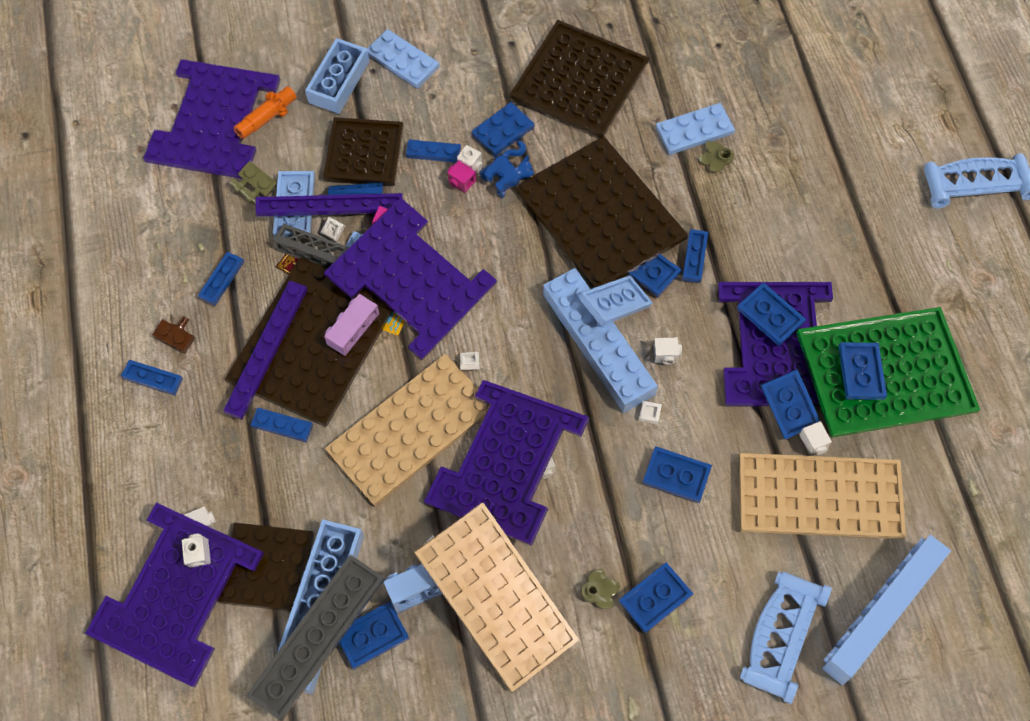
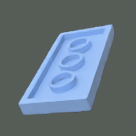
(402, 58)
(695, 128)
(294, 184)
(615, 300)

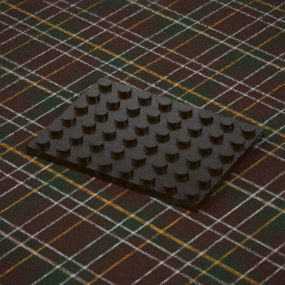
(601, 213)
(306, 371)

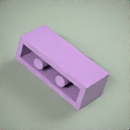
(351, 324)

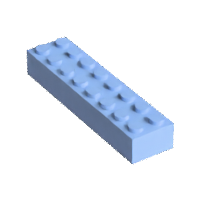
(601, 345)
(328, 554)
(884, 612)

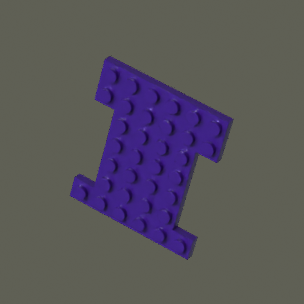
(204, 125)
(409, 277)
(760, 355)
(507, 461)
(171, 599)

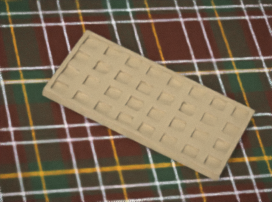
(408, 430)
(821, 496)
(496, 596)

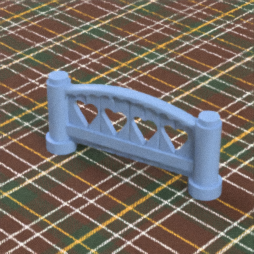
(942, 189)
(777, 679)

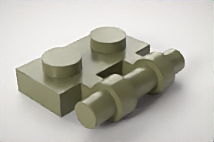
(257, 179)

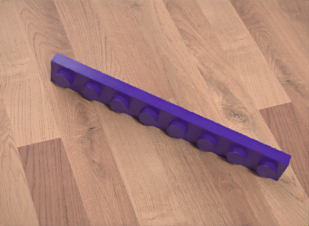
(324, 204)
(265, 350)

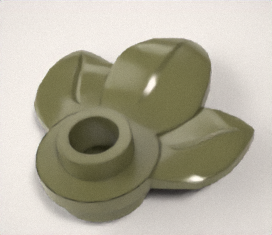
(715, 155)
(603, 589)

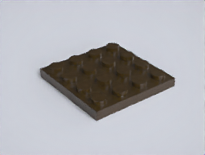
(363, 151)
(278, 572)

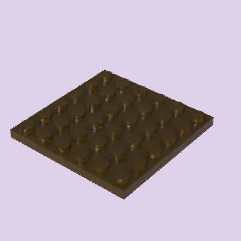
(579, 78)

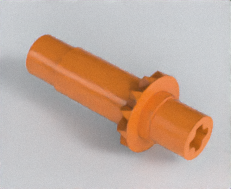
(274, 105)

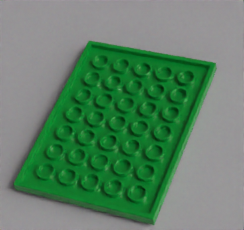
(919, 371)

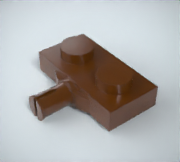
(174, 334)

